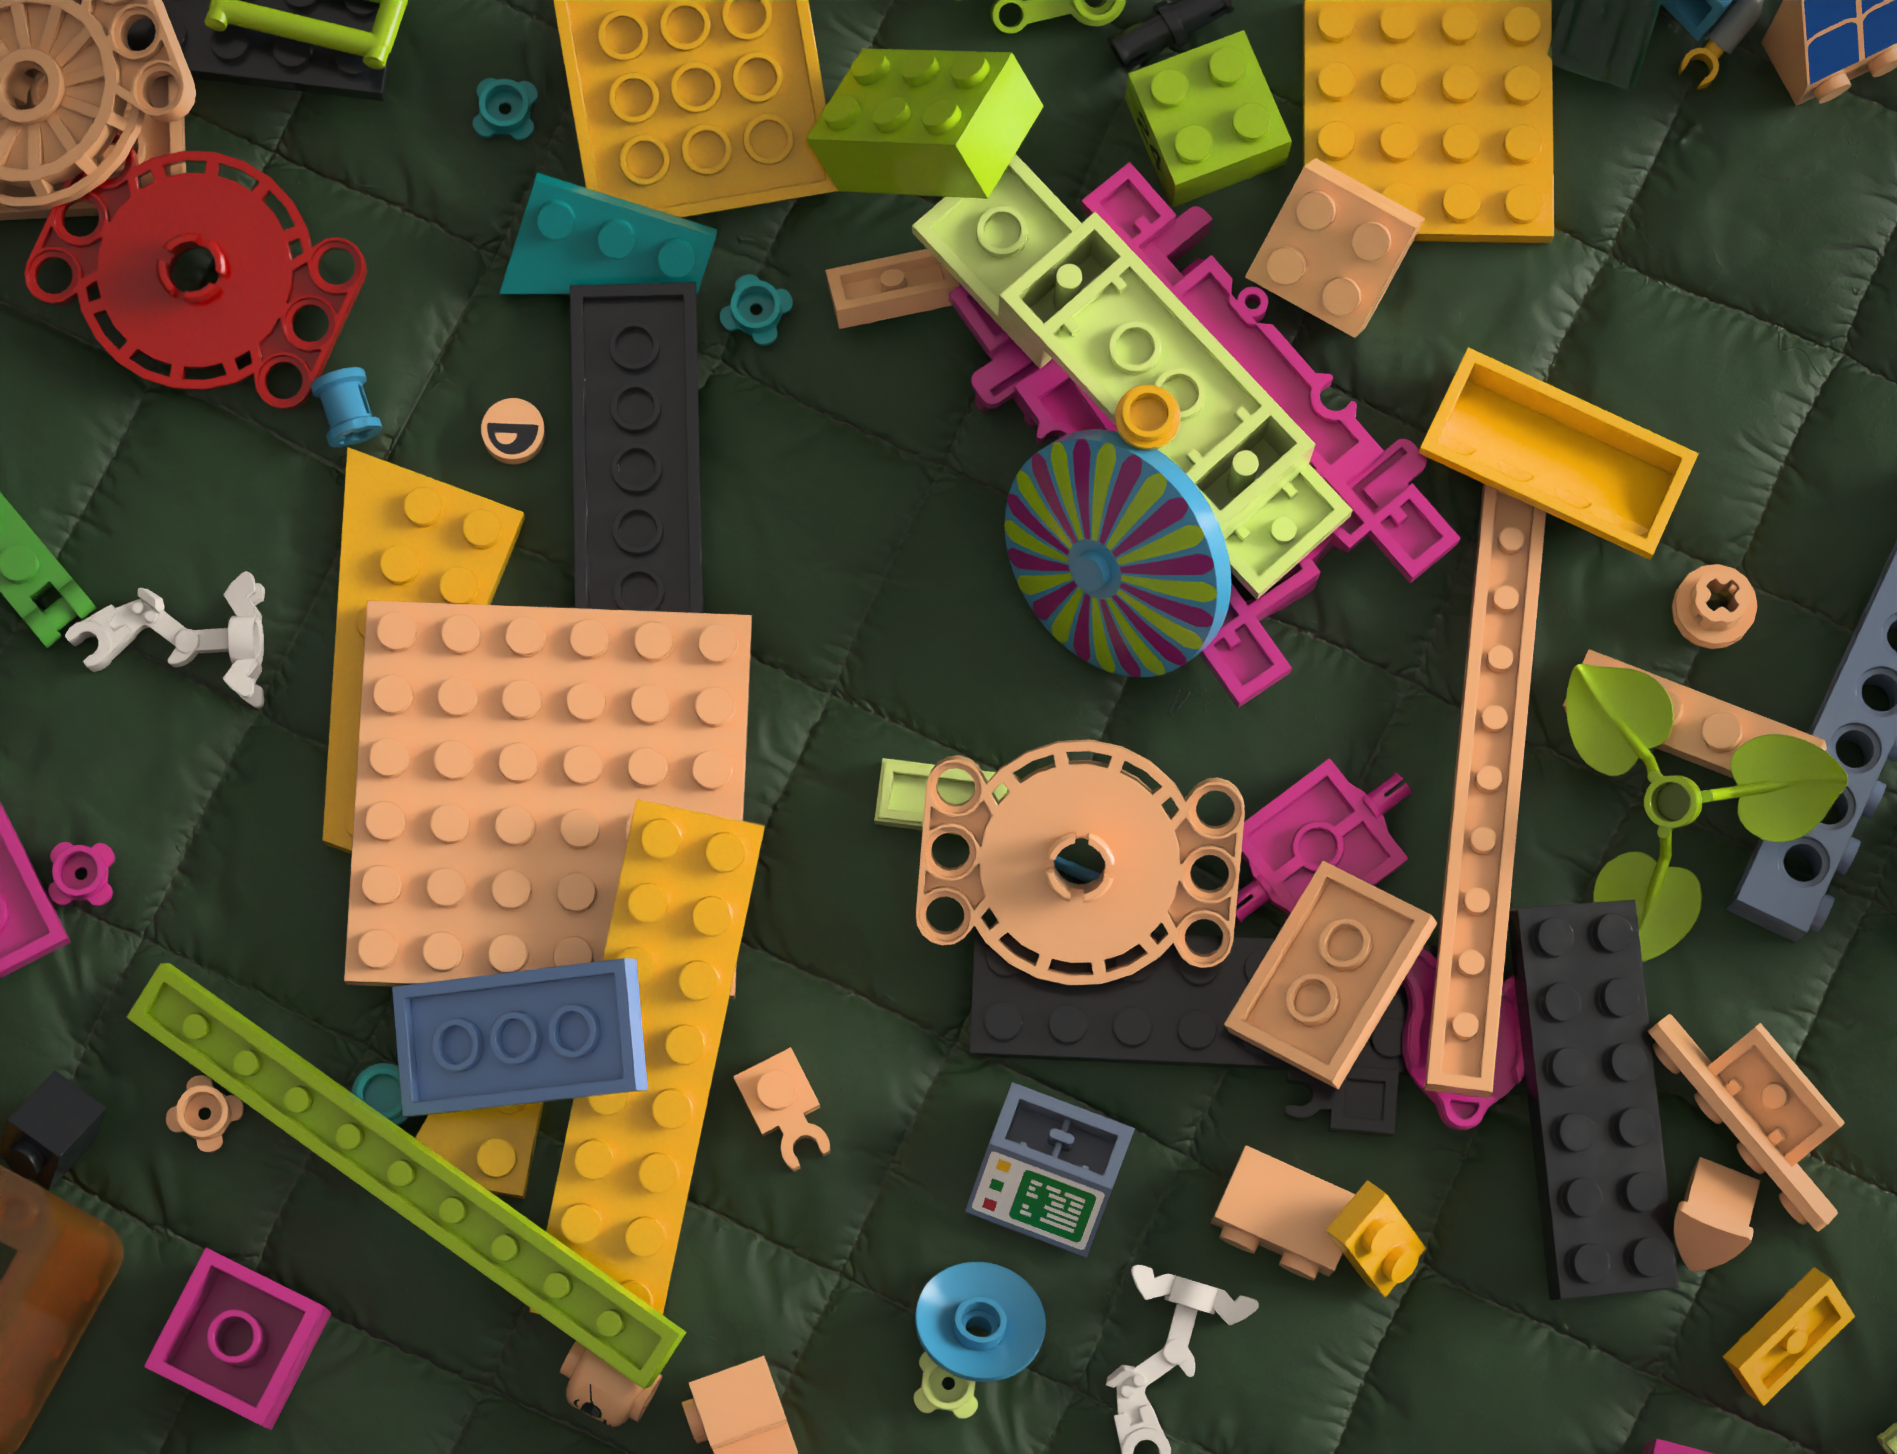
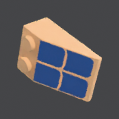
(1830, 42)

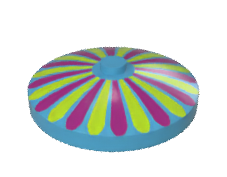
(1117, 553)

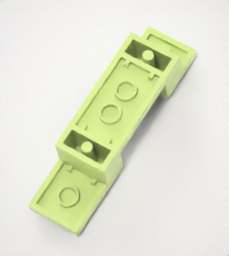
(1113, 326)

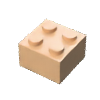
(1334, 247)

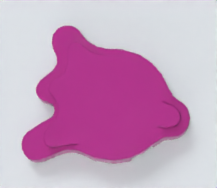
(1456, 1110)

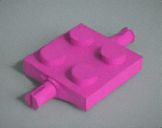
(1316, 823)

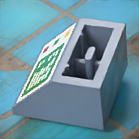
(1049, 1170)

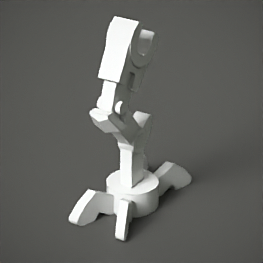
(242, 639)
(1135, 1414)

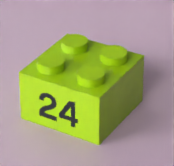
(1207, 118)

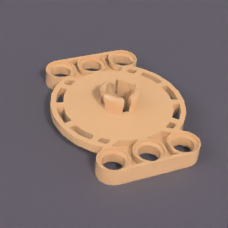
(87, 92)
(1142, 847)

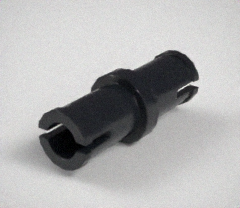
(1163, 28)

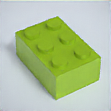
(925, 122)

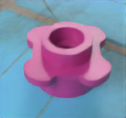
(68, 860)

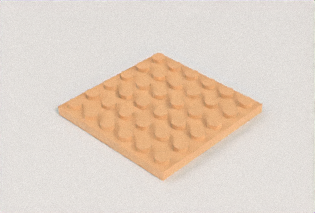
(511, 772)

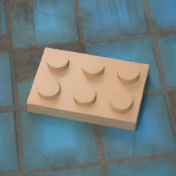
(1330, 974)

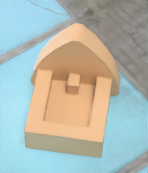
(1714, 1216)

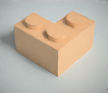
(739, 1411)

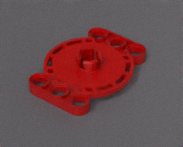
(238, 316)

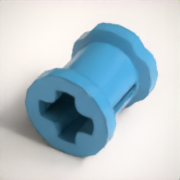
(346, 407)

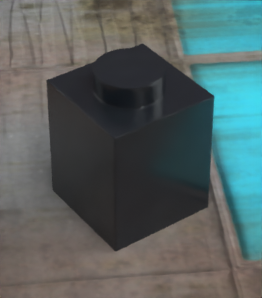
(51, 1130)

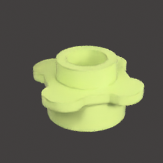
(934, 1396)

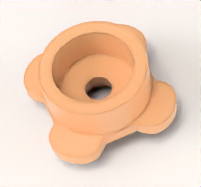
(202, 1095)

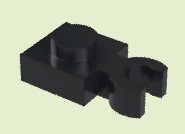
(1360, 1106)

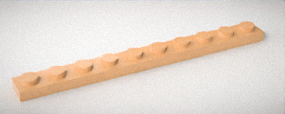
(1485, 798)

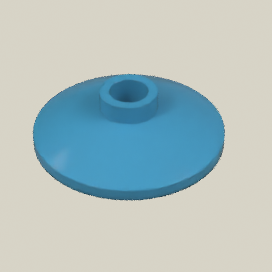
(985, 1298)

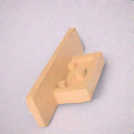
(1764, 1105)

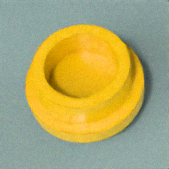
(1147, 417)

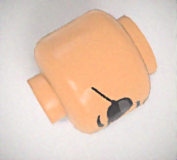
(603, 1390)

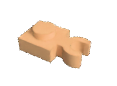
(780, 1099)

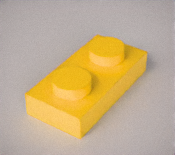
(1376, 1239)
(1789, 1336)

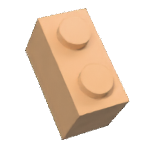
(1281, 1211)

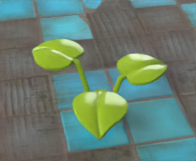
(1779, 779)

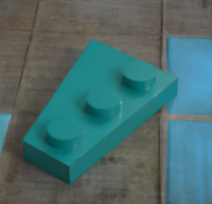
(599, 239)

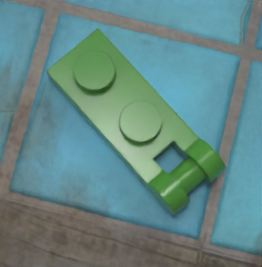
(30, 572)

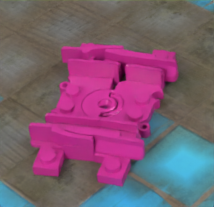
(1343, 455)

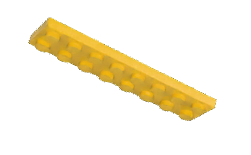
(635, 1152)

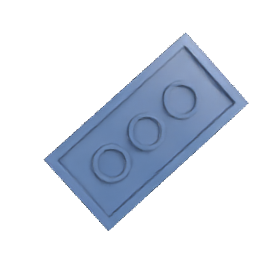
(520, 1037)

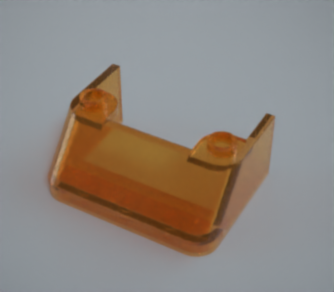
(45, 1294)

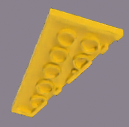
(400, 544)

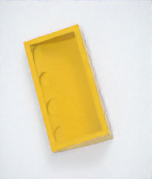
(1558, 453)

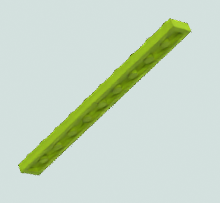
(407, 1175)

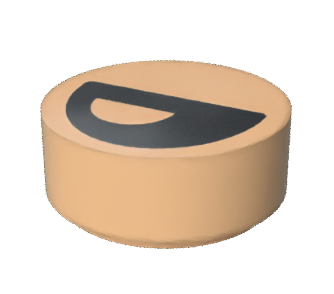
(513, 431)

